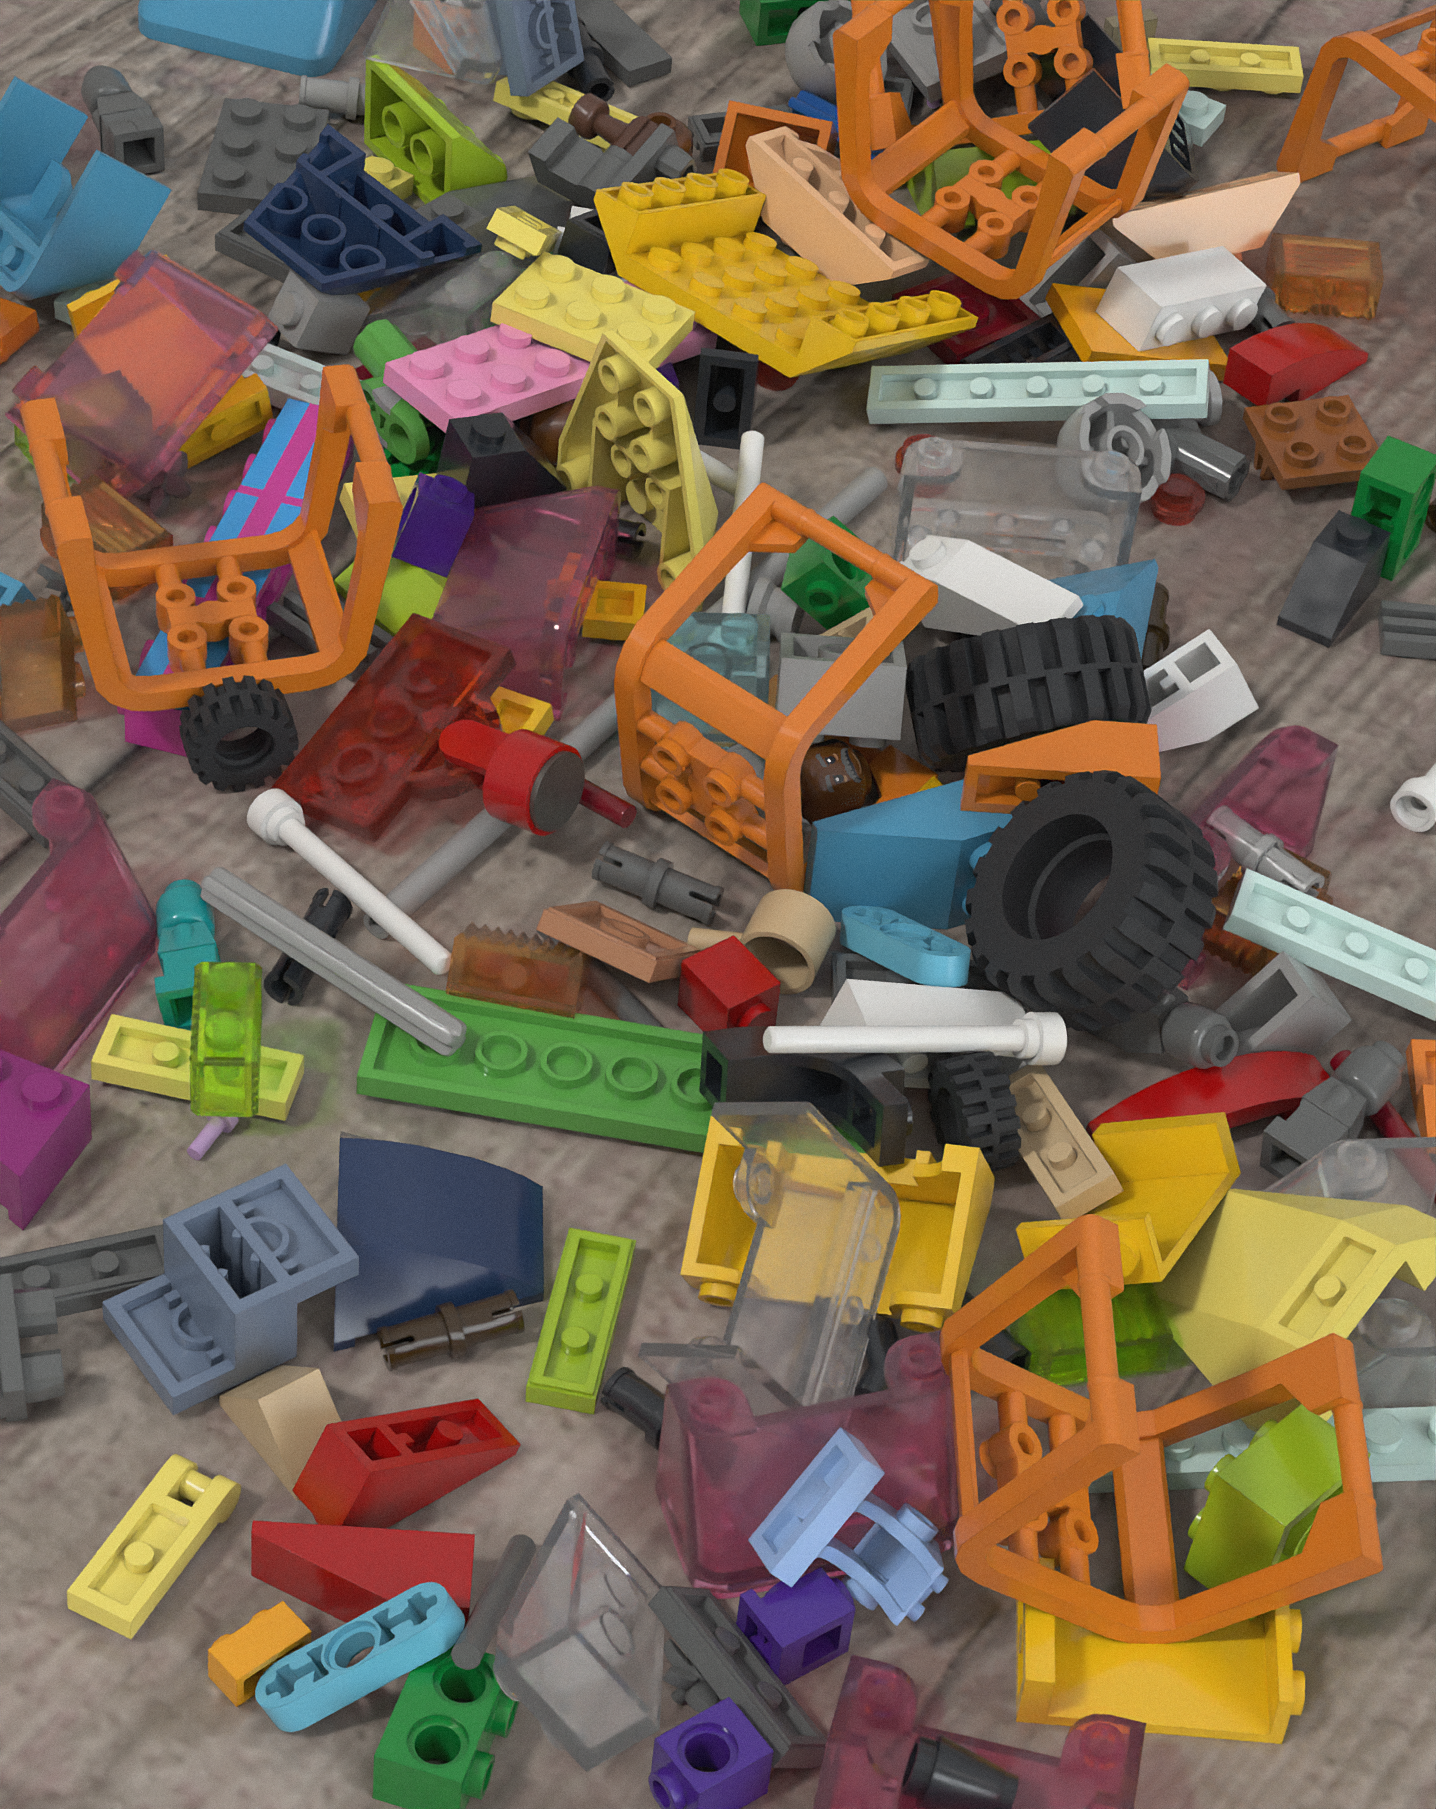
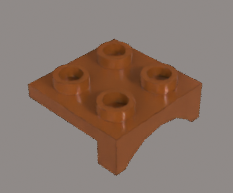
(1310, 441)

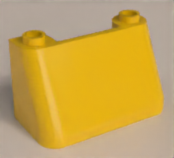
(933, 1255)

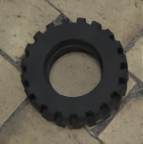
(1023, 686)
(1136, 931)

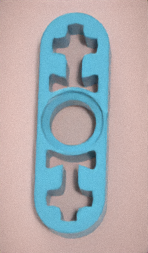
(905, 946)
(423, 1627)

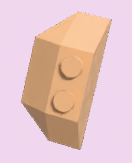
(1224, 214)
(816, 215)

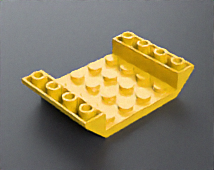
(700, 249)

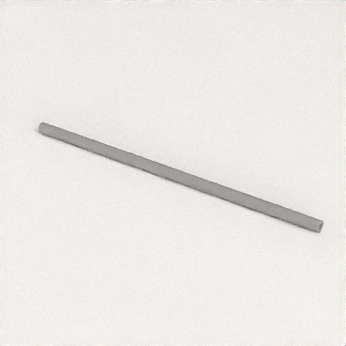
(593, 730)

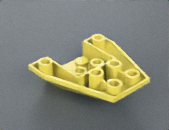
(638, 437)
(1285, 1273)

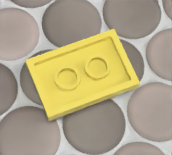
(575, 305)

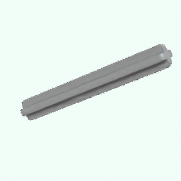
(334, 961)

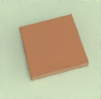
(617, 939)

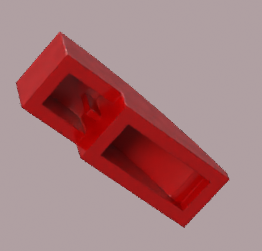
(1290, 362)

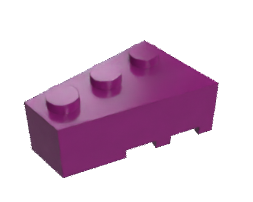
(41, 1133)

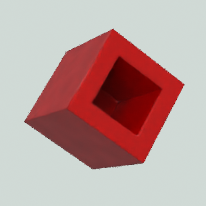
(728, 988)

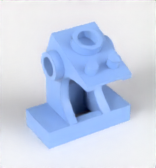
(889, 1567)

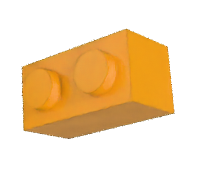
(242, 1657)

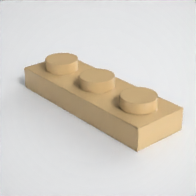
(1059, 1147)

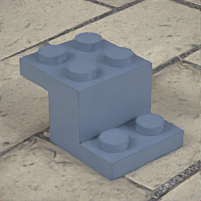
(536, 41)
(230, 1288)

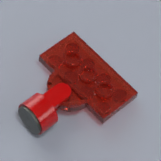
(430, 733)

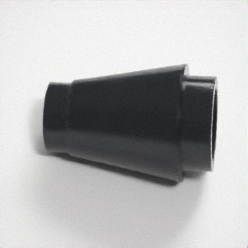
(953, 1777)

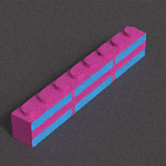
(262, 505)

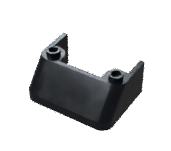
(1095, 103)

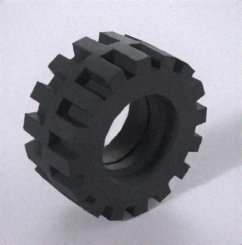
(234, 708)
(975, 1107)

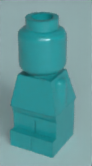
(185, 939)

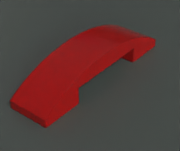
(1244, 1089)

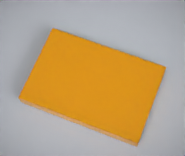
(1098, 341)

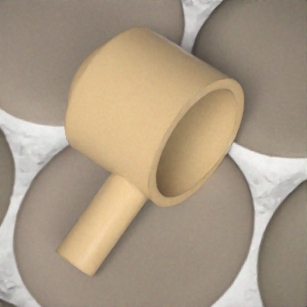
(786, 934)

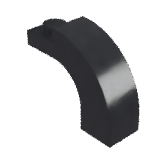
(849, 1089)

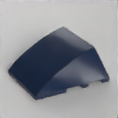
(347, 227)
(431, 1233)

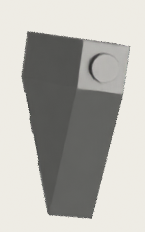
(475, 206)

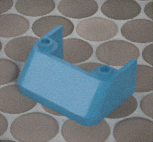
(273, 34)
(97, 219)

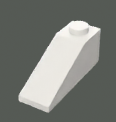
(983, 589)
(1196, 693)

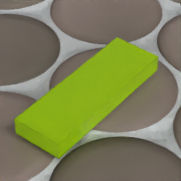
(580, 1321)

